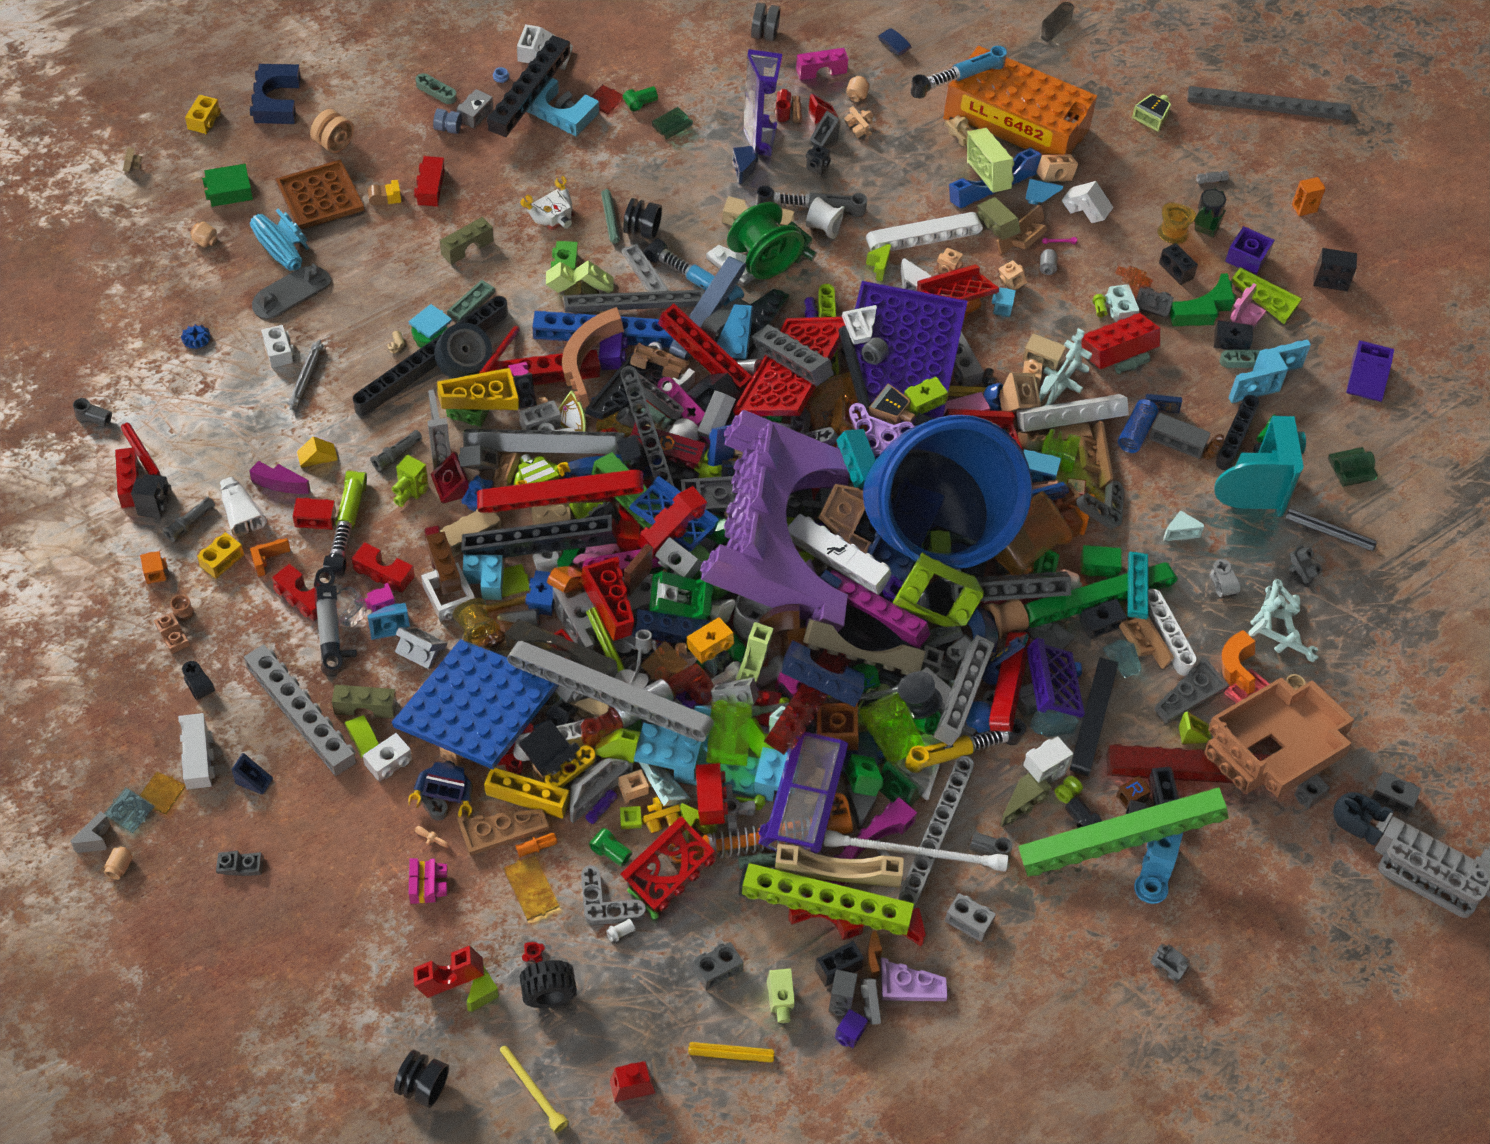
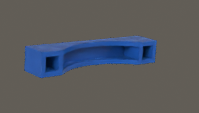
(966, 192)

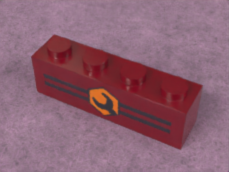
(677, 448)

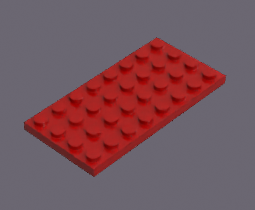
(779, 390)

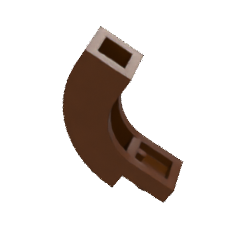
(781, 618)

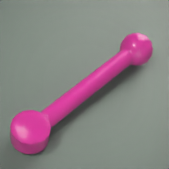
(1073, 240)

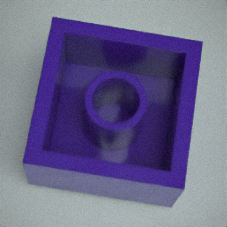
(1249, 250)

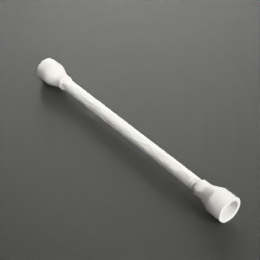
(835, 839)

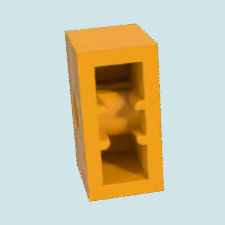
(710, 640)

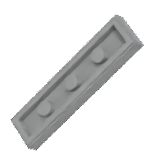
(643, 269)

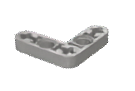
(598, 905)

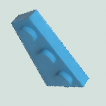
(736, 332)

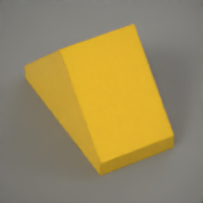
(316, 452)

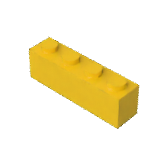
(527, 792)

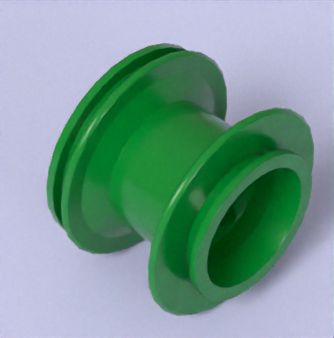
(768, 245)

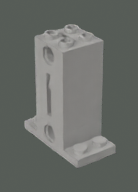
(574, 616)

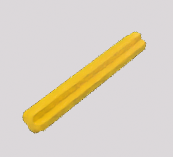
(731, 1052)

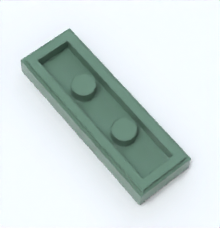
(471, 301)

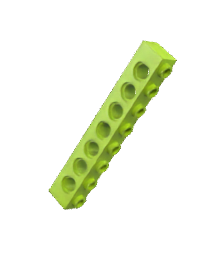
(820, 890)

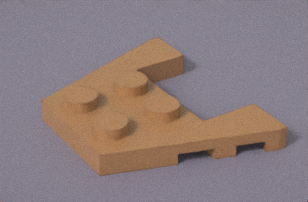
(843, 513)

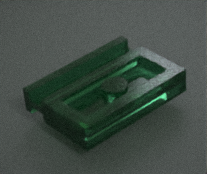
(672, 123)

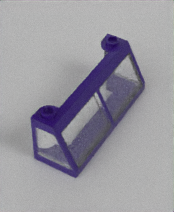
(760, 80)
(805, 794)

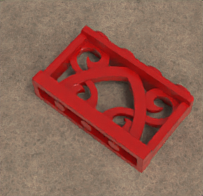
(640, 869)

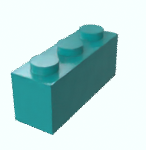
(856, 455)

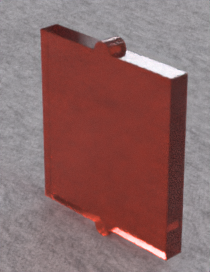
(607, 98)

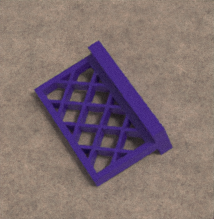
(1043, 679)

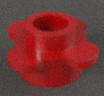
(530, 947)

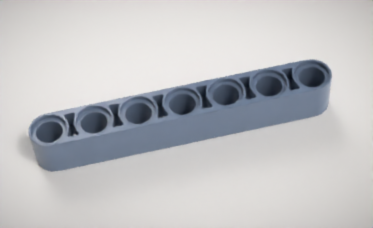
(713, 298)

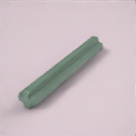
(610, 216)

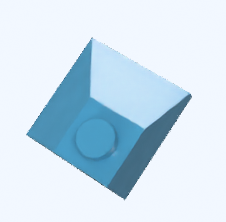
(1040, 191)
(387, 620)

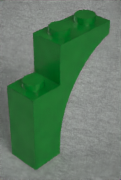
(1205, 308)

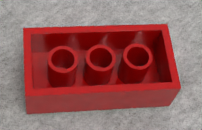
(1121, 340)

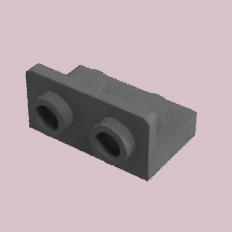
(1154, 302)

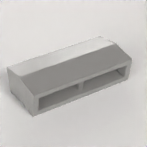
(716, 413)

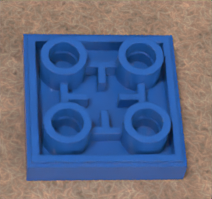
(718, 450)

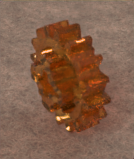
(1134, 276)

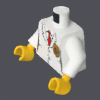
(552, 208)

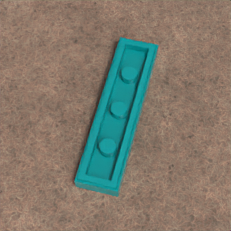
(1138, 585)

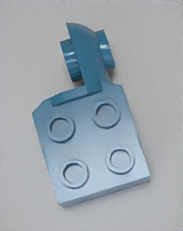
(1157, 869)

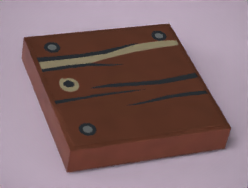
(638, 569)

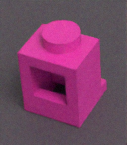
(379, 598)

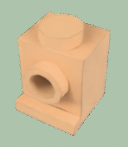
(1033, 366)
(633, 785)

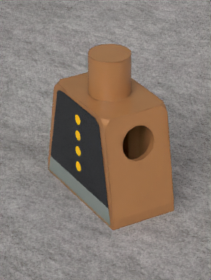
(891, 407)

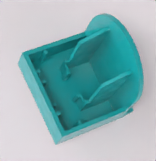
(1268, 476)

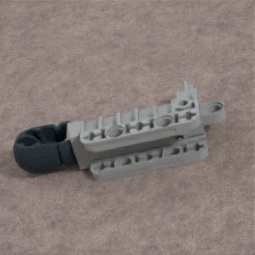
(1417, 854)

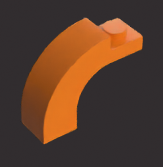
(1234, 652)

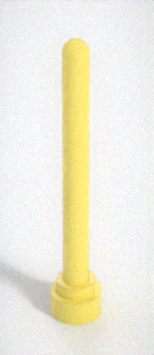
(557, 1121)

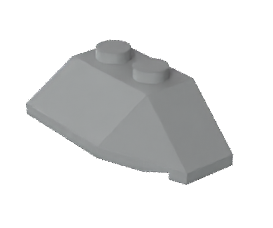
(594, 784)

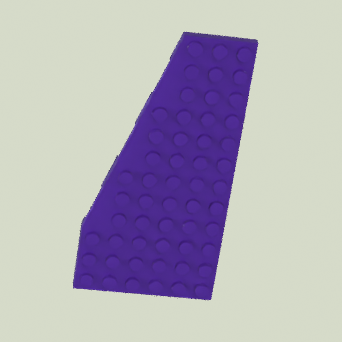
(920, 337)

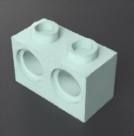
(1121, 302)

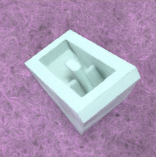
(1183, 527)

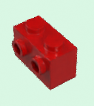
(314, 513)

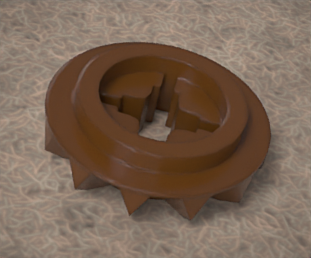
(1214, 447)
(495, 638)

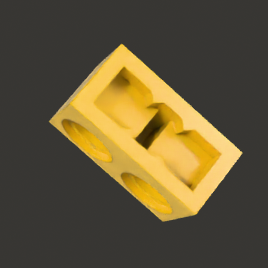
(202, 114)
(221, 557)

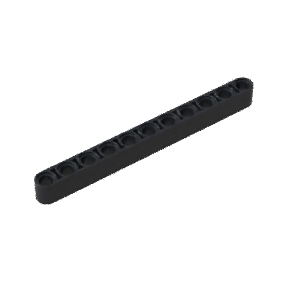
(421, 361)

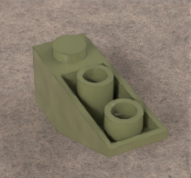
(1025, 796)

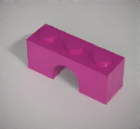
(810, 63)

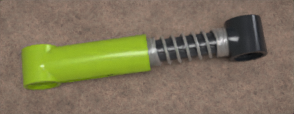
(354, 485)

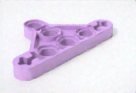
(878, 428)

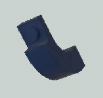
(983, 624)

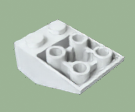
(532, 41)

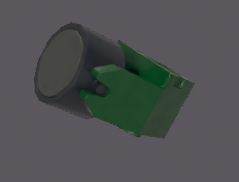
(1210, 212)

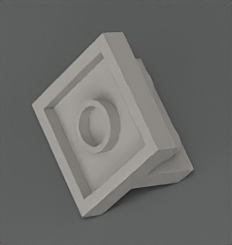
(418, 646)

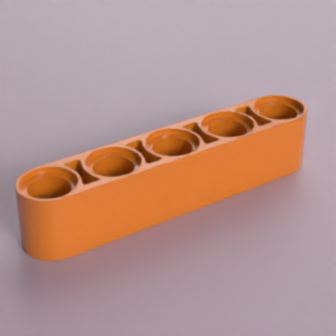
(566, 579)

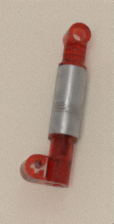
(685, 680)

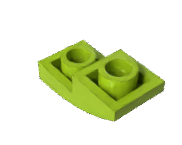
(361, 734)
(757, 738)

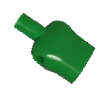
(737, 650)

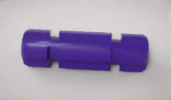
(601, 806)

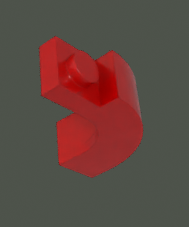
(846, 929)

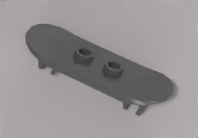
(290, 291)

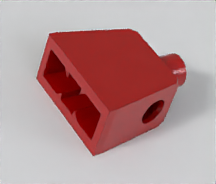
(631, 1081)

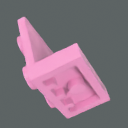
(1246, 311)

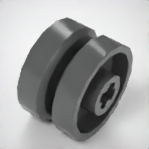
(765, 21)

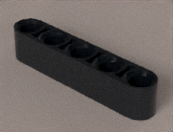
(1237, 432)

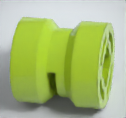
(1070, 787)

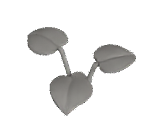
(643, 643)

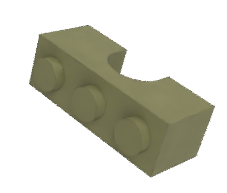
(455, 244)
(378, 700)

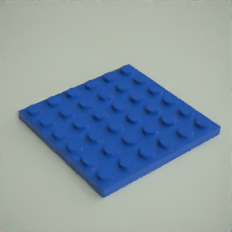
(474, 704)

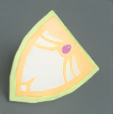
(572, 413)

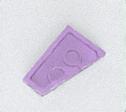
(907, 984)

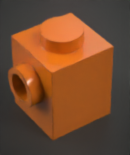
(153, 567)

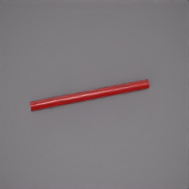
(500, 350)

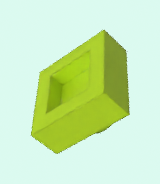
(630, 817)

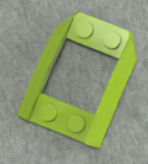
(919, 579)

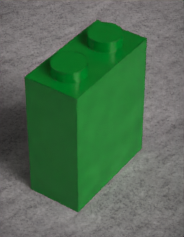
(227, 185)

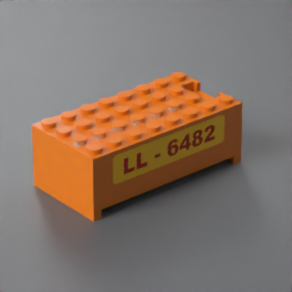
(1023, 106)

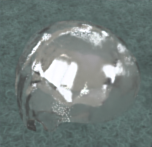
(350, 607)

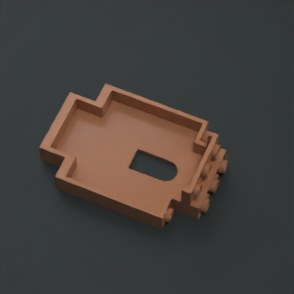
(1300, 720)

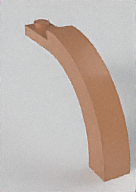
(581, 342)

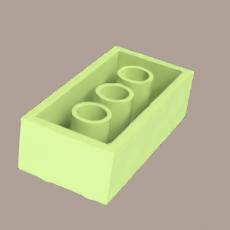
(989, 160)

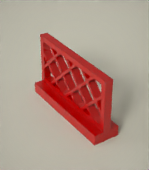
(961, 280)
(1000, 418)

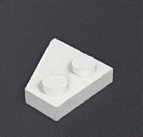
(860, 323)

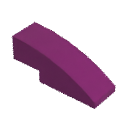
(279, 479)

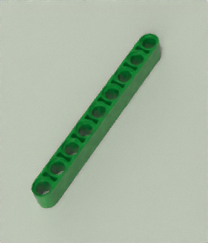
(1060, 607)

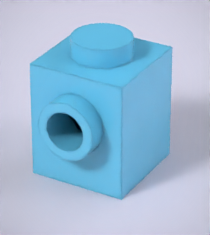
(1003, 302)

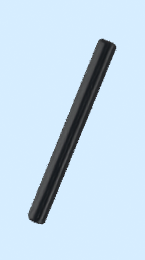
(854, 368)

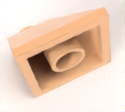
(1019, 392)

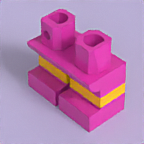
(423, 882)

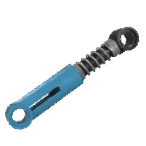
(993, 59)
(659, 252)

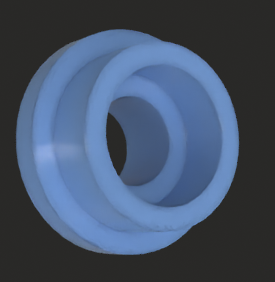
(501, 75)

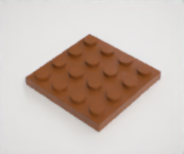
(319, 194)

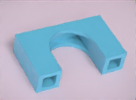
(572, 119)

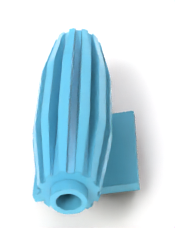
(280, 239)

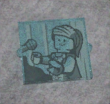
(129, 810)

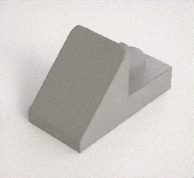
(88, 837)

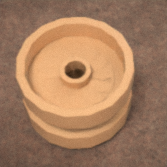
(332, 130)

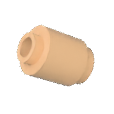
(118, 863)

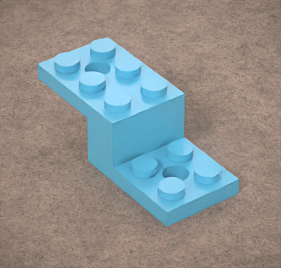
(1269, 370)

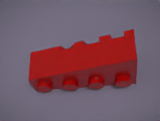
(608, 594)

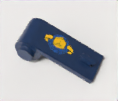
(993, 665)

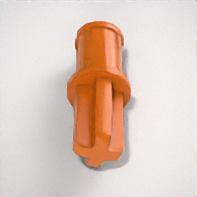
(536, 844)

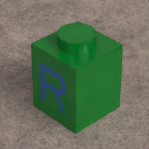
(871, 677)

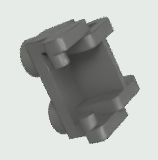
(1172, 961)

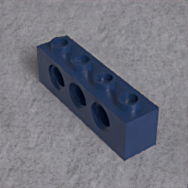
(666, 626)

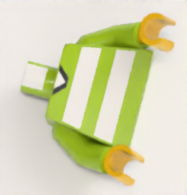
(538, 470)

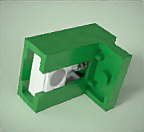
(694, 597)

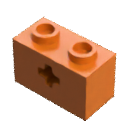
(1308, 196)

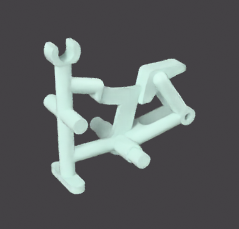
(1061, 380)
(1263, 620)

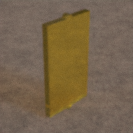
(531, 887)

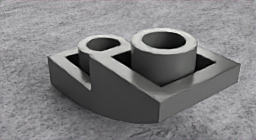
(239, 864)

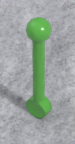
(654, 915)

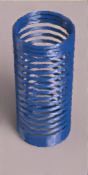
(1125, 434)

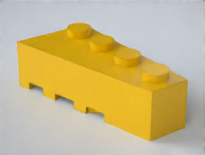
(479, 391)

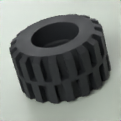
(548, 984)

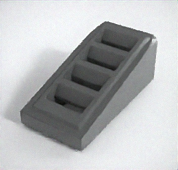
(526, 615)

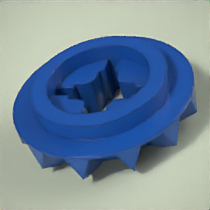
(201, 340)

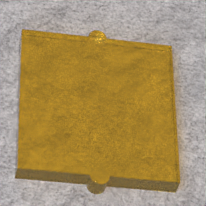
(162, 792)

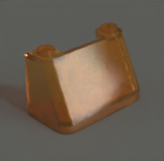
(1039, 533)

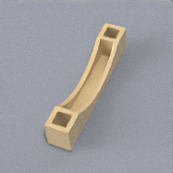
(872, 871)

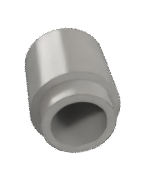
(1048, 262)

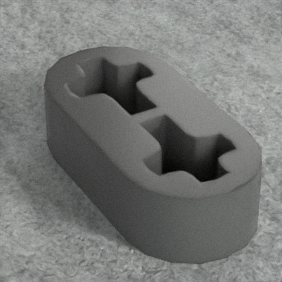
(429, 807)

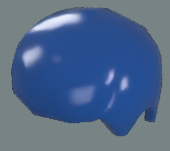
(992, 394)
(979, 716)

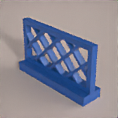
(666, 493)

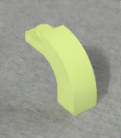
(755, 652)

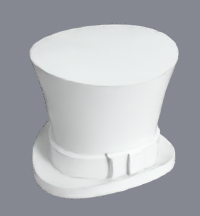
(825, 217)

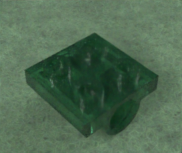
(1353, 466)

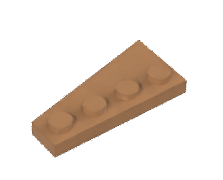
(494, 831)

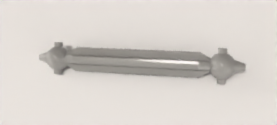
(305, 374)

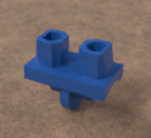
(470, 496)

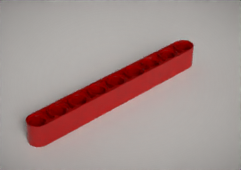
(560, 491)

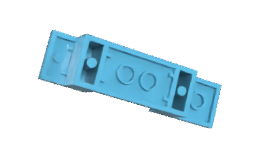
(677, 752)

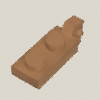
(507, 468)

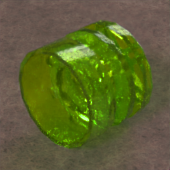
(1062, 449)

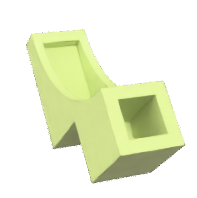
(562, 277)

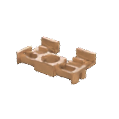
(672, 365)

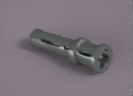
(390, 454)
(183, 523)

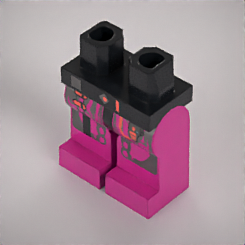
(523, 384)

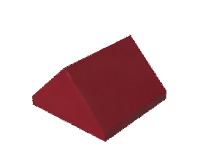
(450, 479)

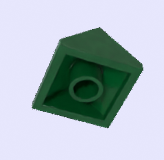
(899, 785)

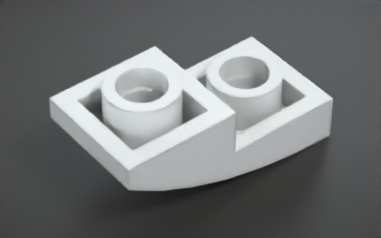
(685, 381)

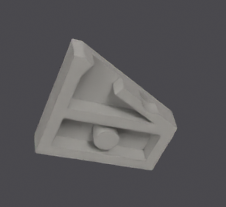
(869, 993)

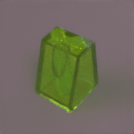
(730, 734)

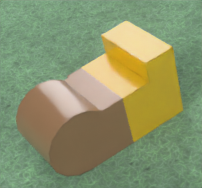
(384, 194)

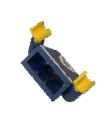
(446, 783)

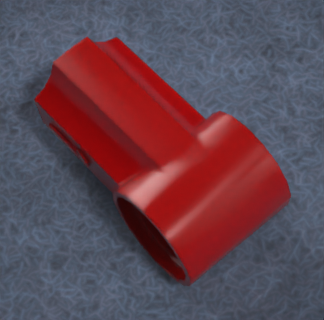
(783, 104)

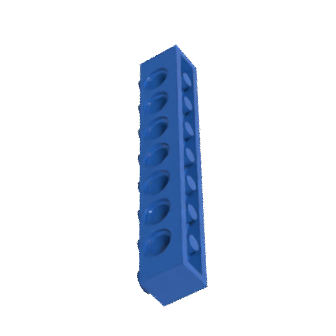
(562, 326)

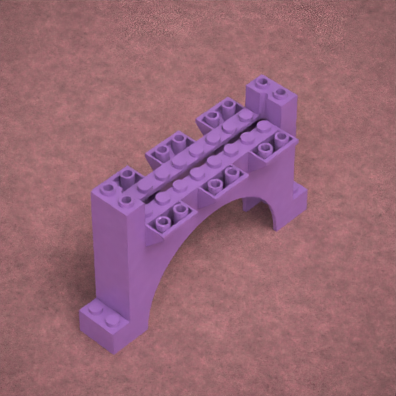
(760, 553)

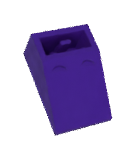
(1369, 370)

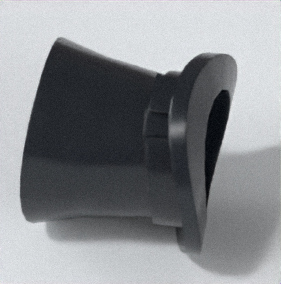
(920, 694)

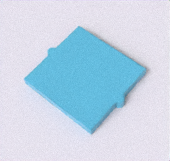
(430, 321)

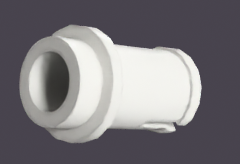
(620, 930)

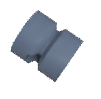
(450, 121)

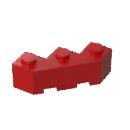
(674, 520)

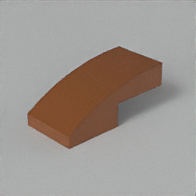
(874, 953)

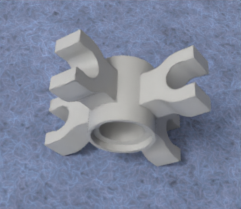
(745, 808)

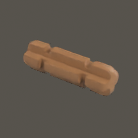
(796, 109)

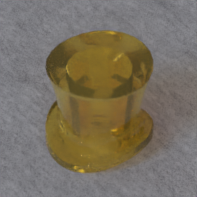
(1175, 222)
(475, 620)

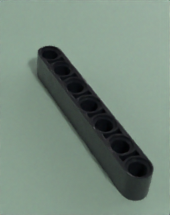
(1094, 716)

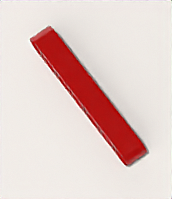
(1008, 687)

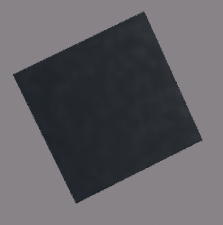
(948, 478)

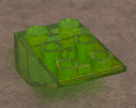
(891, 726)

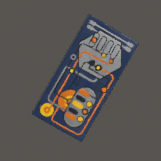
(1165, 403)

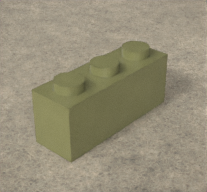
(998, 218)

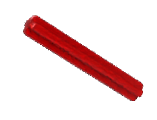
(140, 450)

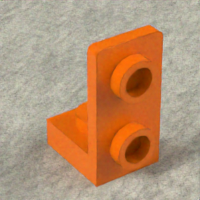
(261, 552)

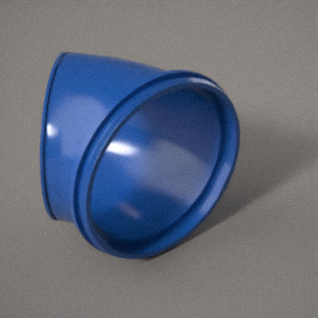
(991, 460)

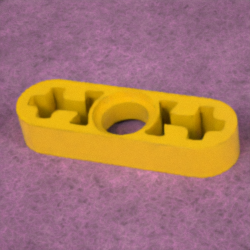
(585, 763)

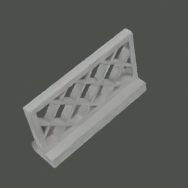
(437, 434)

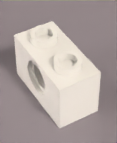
(391, 747)

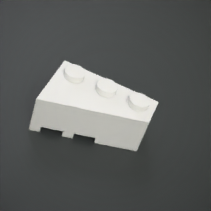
(196, 751)

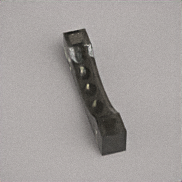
(560, 646)

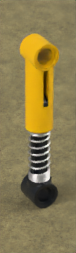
(963, 746)

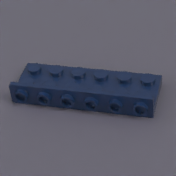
(915, 514)

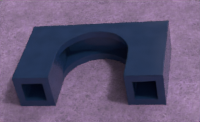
(270, 78)
(844, 687)

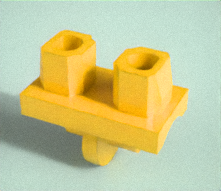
(652, 820)

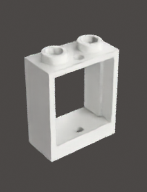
(445, 611)

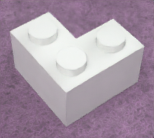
(1090, 199)
(1049, 760)

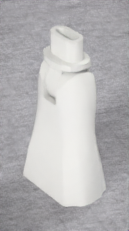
(240, 508)

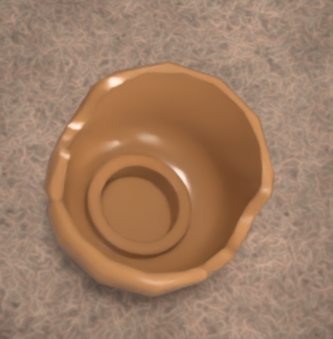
(1031, 443)

